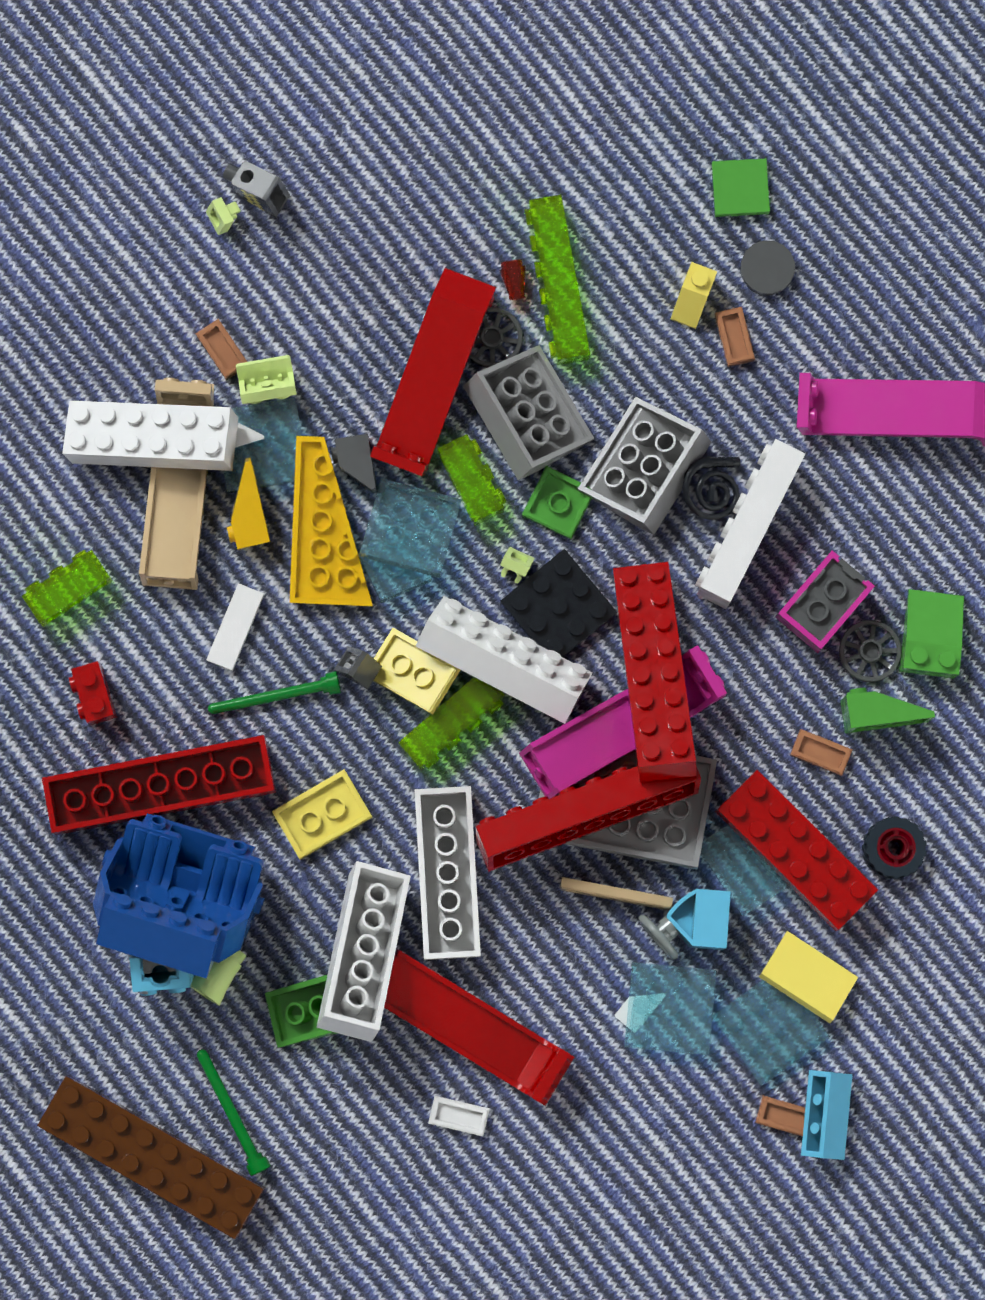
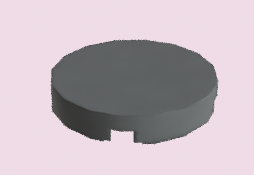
(767, 267)

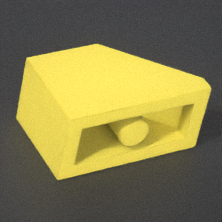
(693, 295)

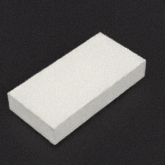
(458, 1116)

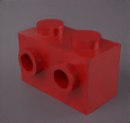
(93, 693)

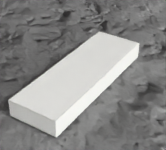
(235, 627)

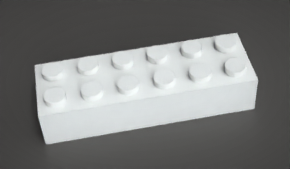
(150, 435)
(752, 520)
(504, 659)
(447, 873)
(363, 951)

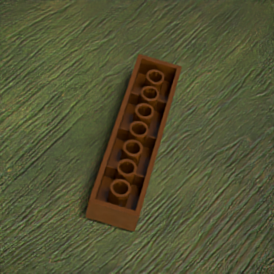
(151, 1156)

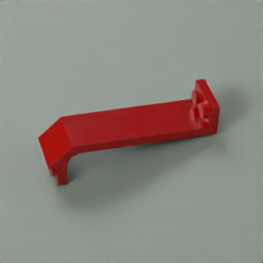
(433, 372)
(475, 1029)

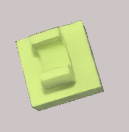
(222, 215)
(516, 562)

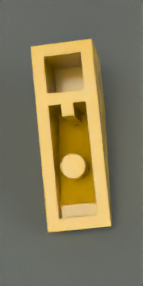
(248, 517)

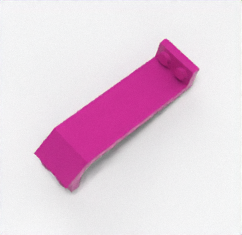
(891, 408)
(607, 731)

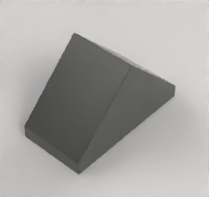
(358, 667)

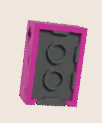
(824, 601)

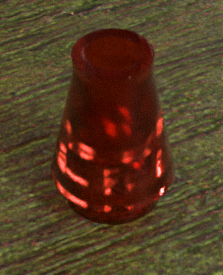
(513, 276)

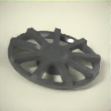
(493, 337)
(870, 651)

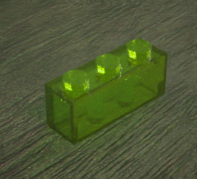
(472, 479)
(66, 587)

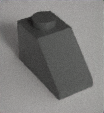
(354, 460)

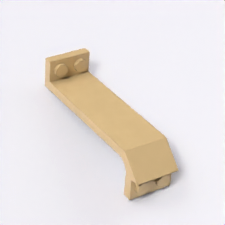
(175, 504)

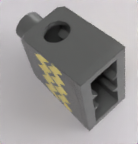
(258, 187)

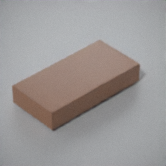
(734, 336)
(221, 348)
(821, 752)
(781, 1115)

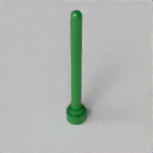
(327, 684)
(255, 1160)

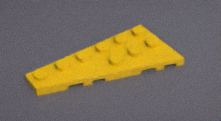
(323, 547)

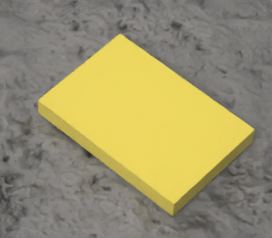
(413, 672)
(322, 814)
(808, 977)

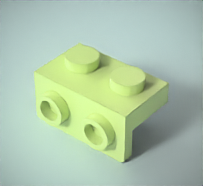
(266, 379)

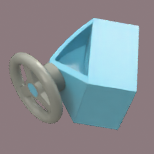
(698, 918)

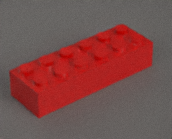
(796, 850)

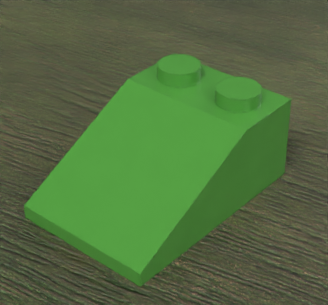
(932, 634)
(878, 711)
(296, 1012)

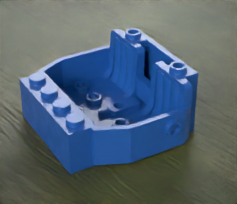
(177, 895)

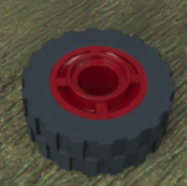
(911, 848)

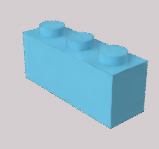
(826, 1115)

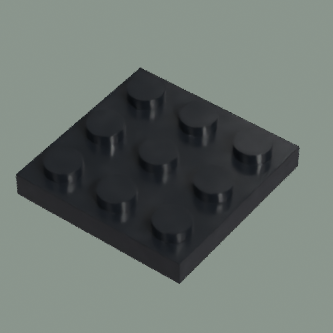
(558, 605)

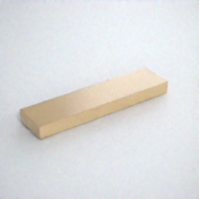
(616, 893)

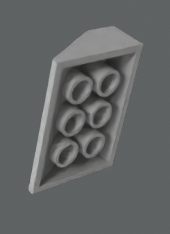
(528, 411)
(644, 464)

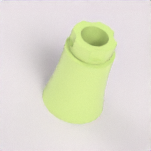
(218, 978)

